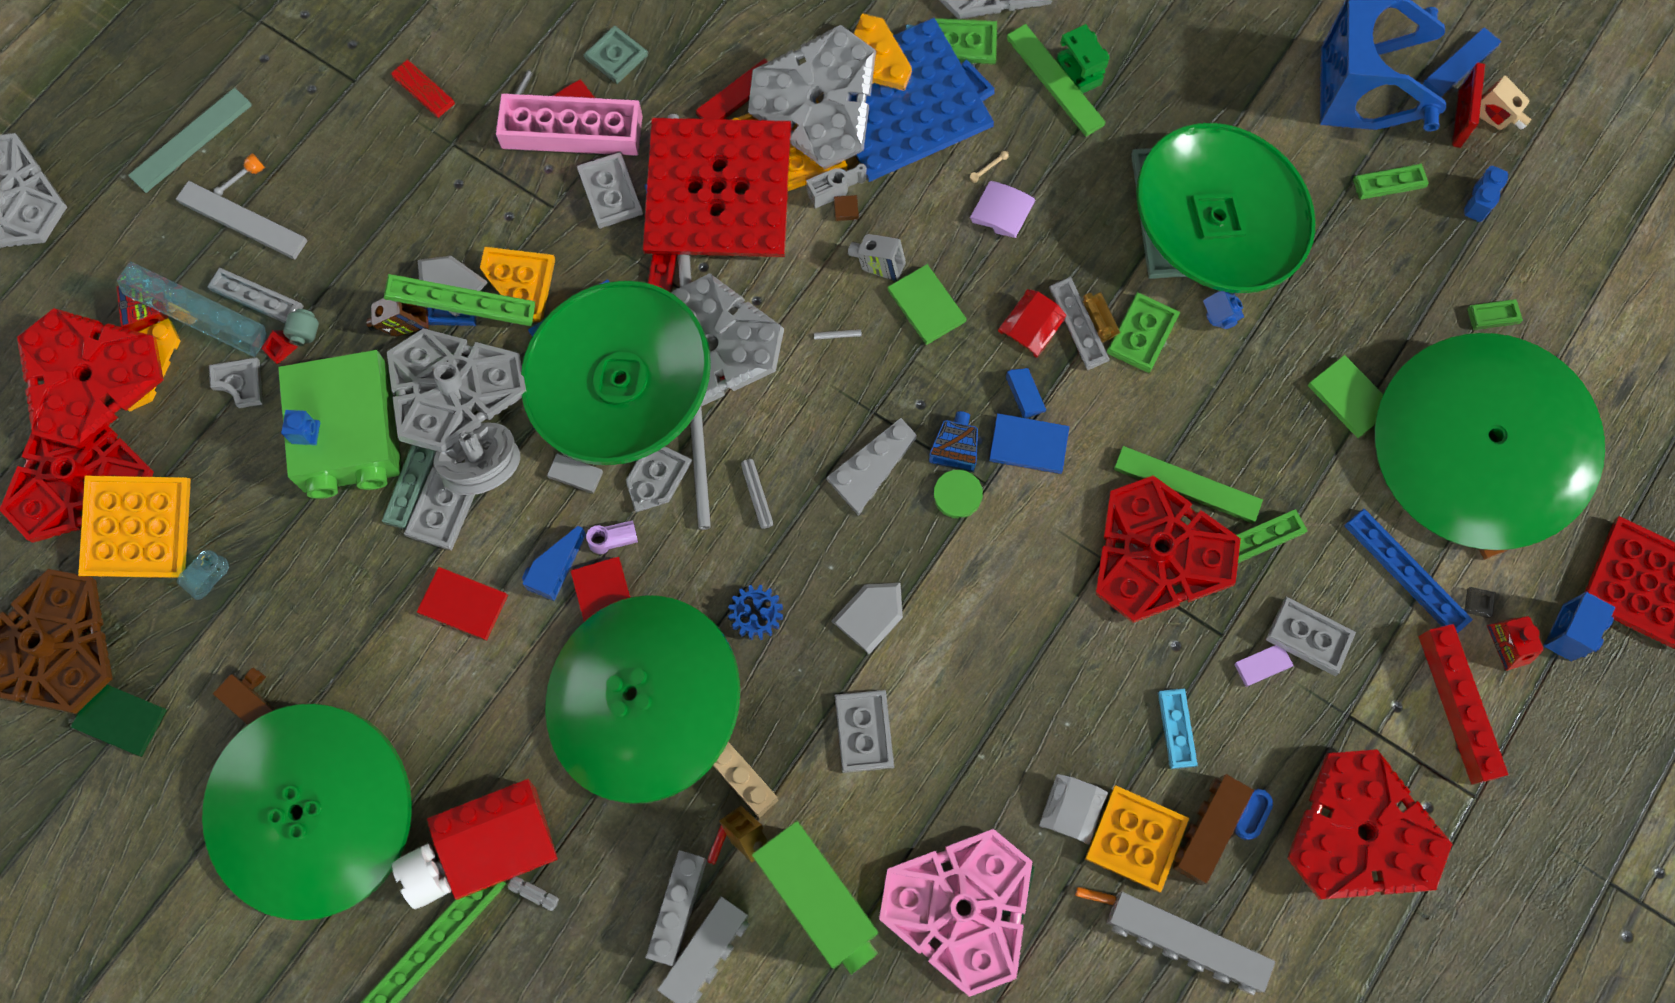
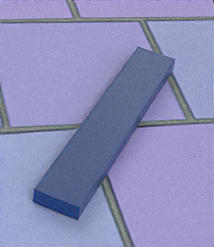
(1407, 571)

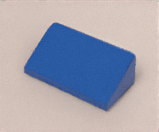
(1025, 392)

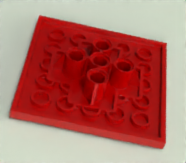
(686, 157)

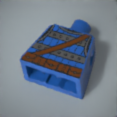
(956, 444)

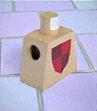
(1504, 105)

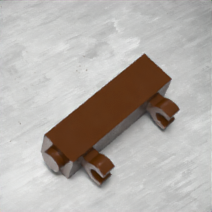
(241, 698)

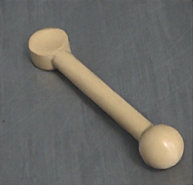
(974, 177)

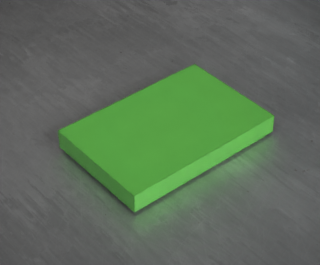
(971, 39)
(926, 304)
(1143, 332)
(1348, 395)

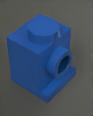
(300, 428)

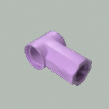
(614, 535)

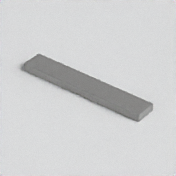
(241, 220)

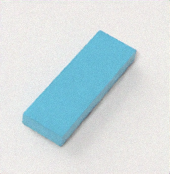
(1177, 729)

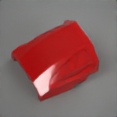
(1033, 321)

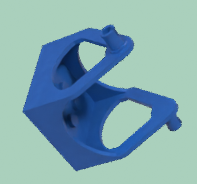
(1354, 66)

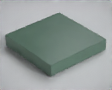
(615, 54)

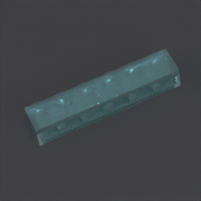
(192, 309)

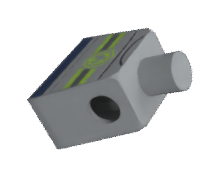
(880, 256)

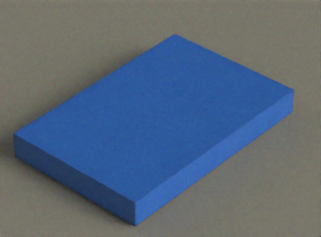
(1029, 443)

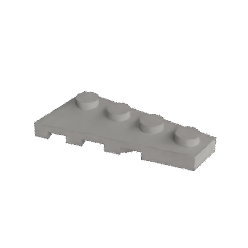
(866, 470)

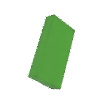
(1494, 314)

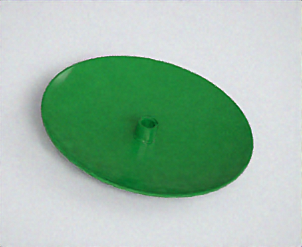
(1460, 482)

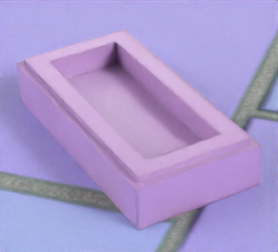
(1263, 665)

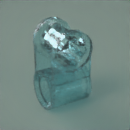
(201, 575)

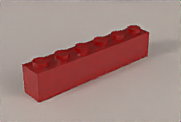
(1463, 704)

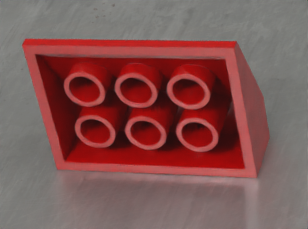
(492, 838)

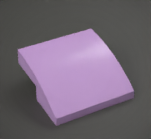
(1002, 209)

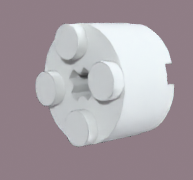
(421, 876)

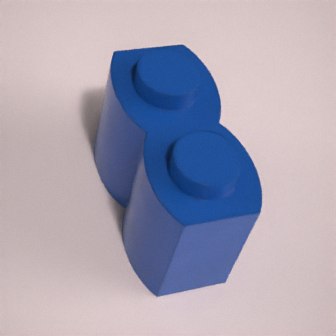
(1486, 193)

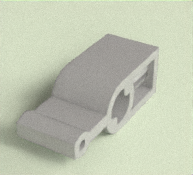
(824, 187)

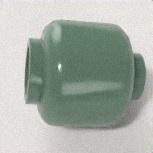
(301, 327)

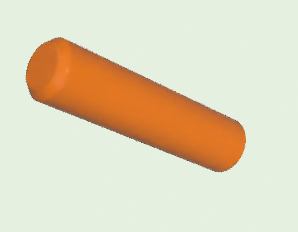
(1096, 896)

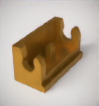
(743, 831)

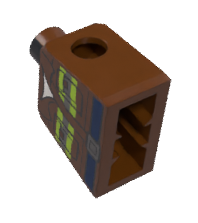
(397, 317)

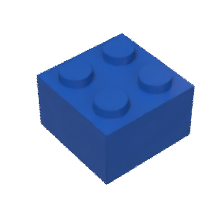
(1580, 627)

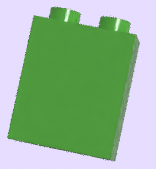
(356, 420)
(818, 898)

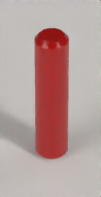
(717, 845)

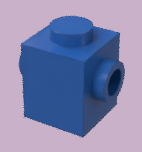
(1223, 309)

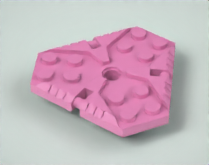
(975, 948)

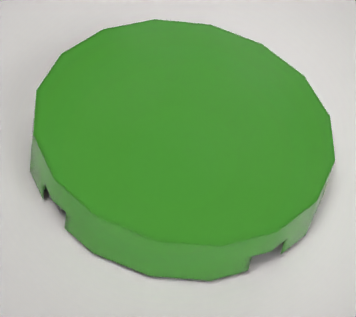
(958, 493)

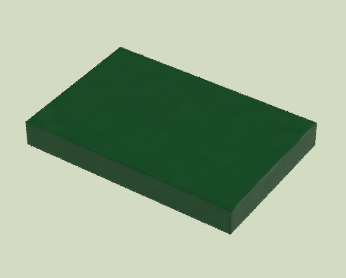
(120, 719)

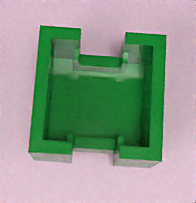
(1084, 57)

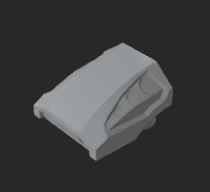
(1073, 808)

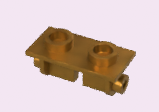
(1101, 316)

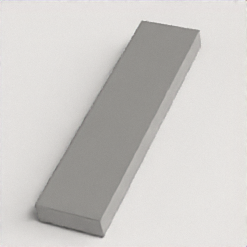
(253, 295)
(1079, 323)

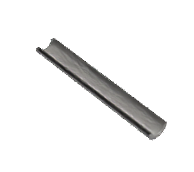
(524, 82)
(837, 334)

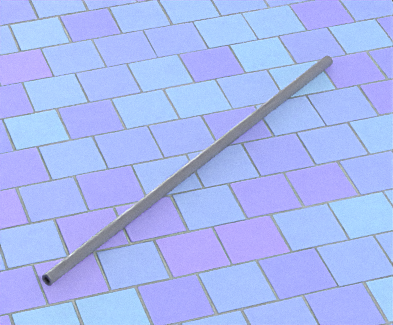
(696, 424)

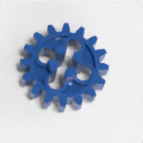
(752, 626)

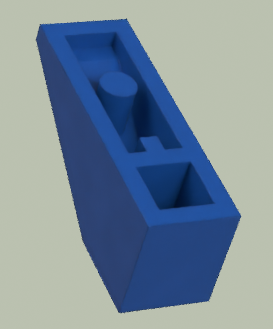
(551, 568)

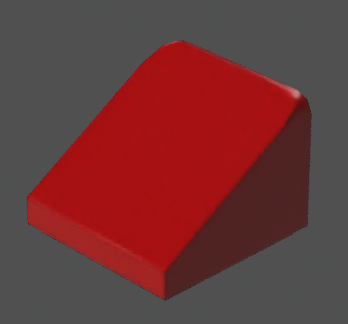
(278, 346)

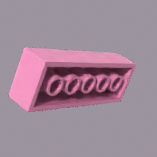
(569, 124)

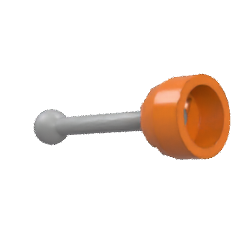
(251, 165)

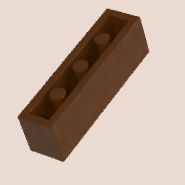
(1213, 829)

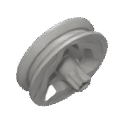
(482, 468)

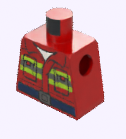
(137, 315)
(1516, 641)

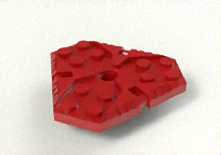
(63, 353)
(50, 498)
(1142, 579)
(1399, 844)

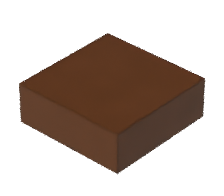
(846, 208)

